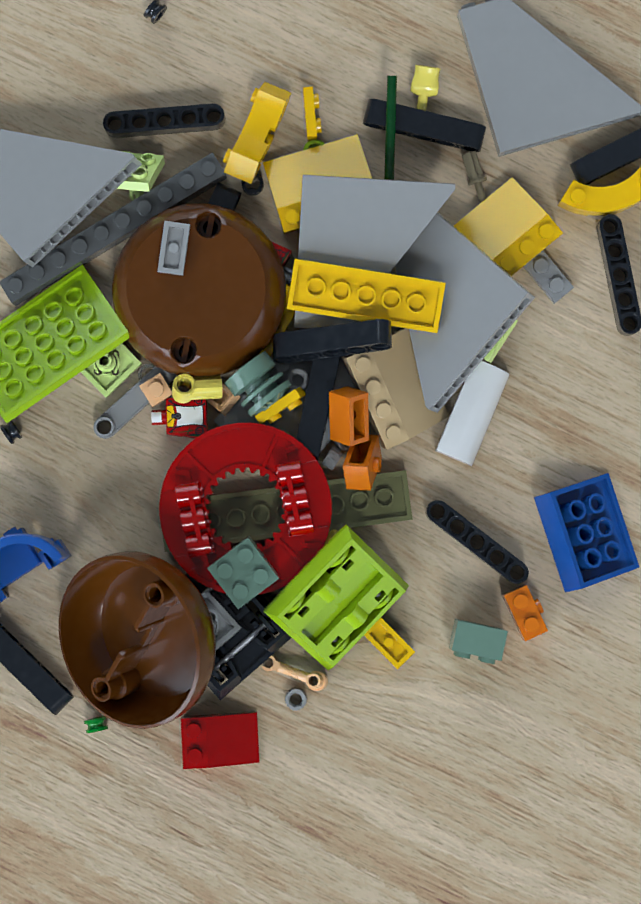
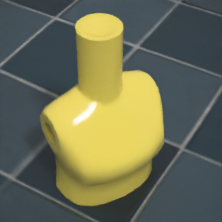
(425, 84)

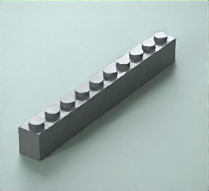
(112, 229)

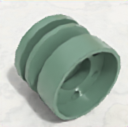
(258, 384)

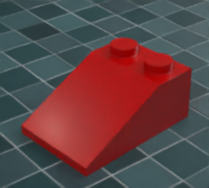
(219, 740)

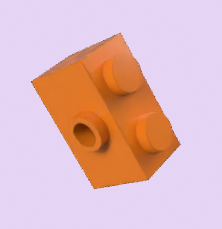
(349, 416)
(362, 464)
(525, 612)

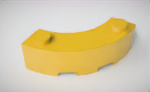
(255, 138)
(602, 200)

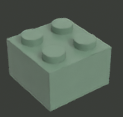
(243, 572)
(478, 640)

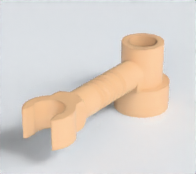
(299, 674)

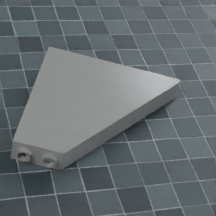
(533, 81)
(52, 188)
(362, 224)
(475, 311)

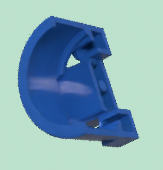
(21, 555)

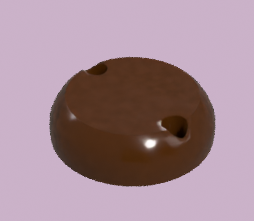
(221, 305)
(137, 639)

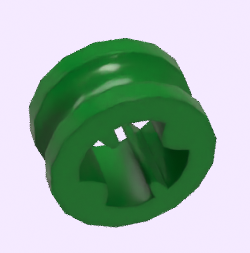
(96, 724)

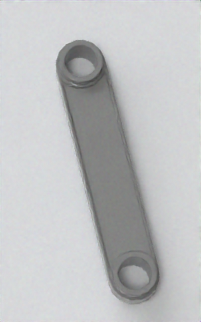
(129, 404)

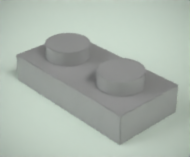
(174, 248)
(548, 277)

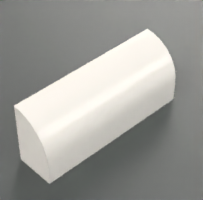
(472, 413)

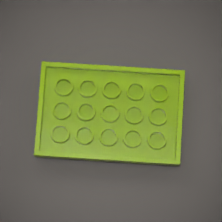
(54, 340)

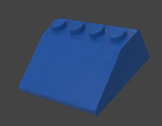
(586, 533)

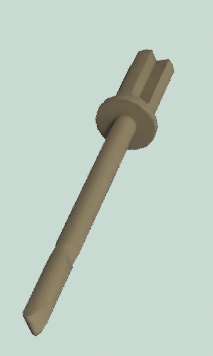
(474, 173)

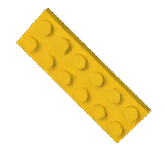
(366, 295)

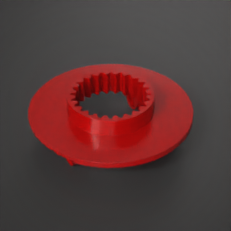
(245, 446)

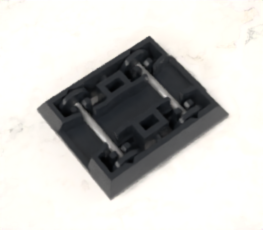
(247, 647)

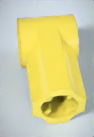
(199, 388)

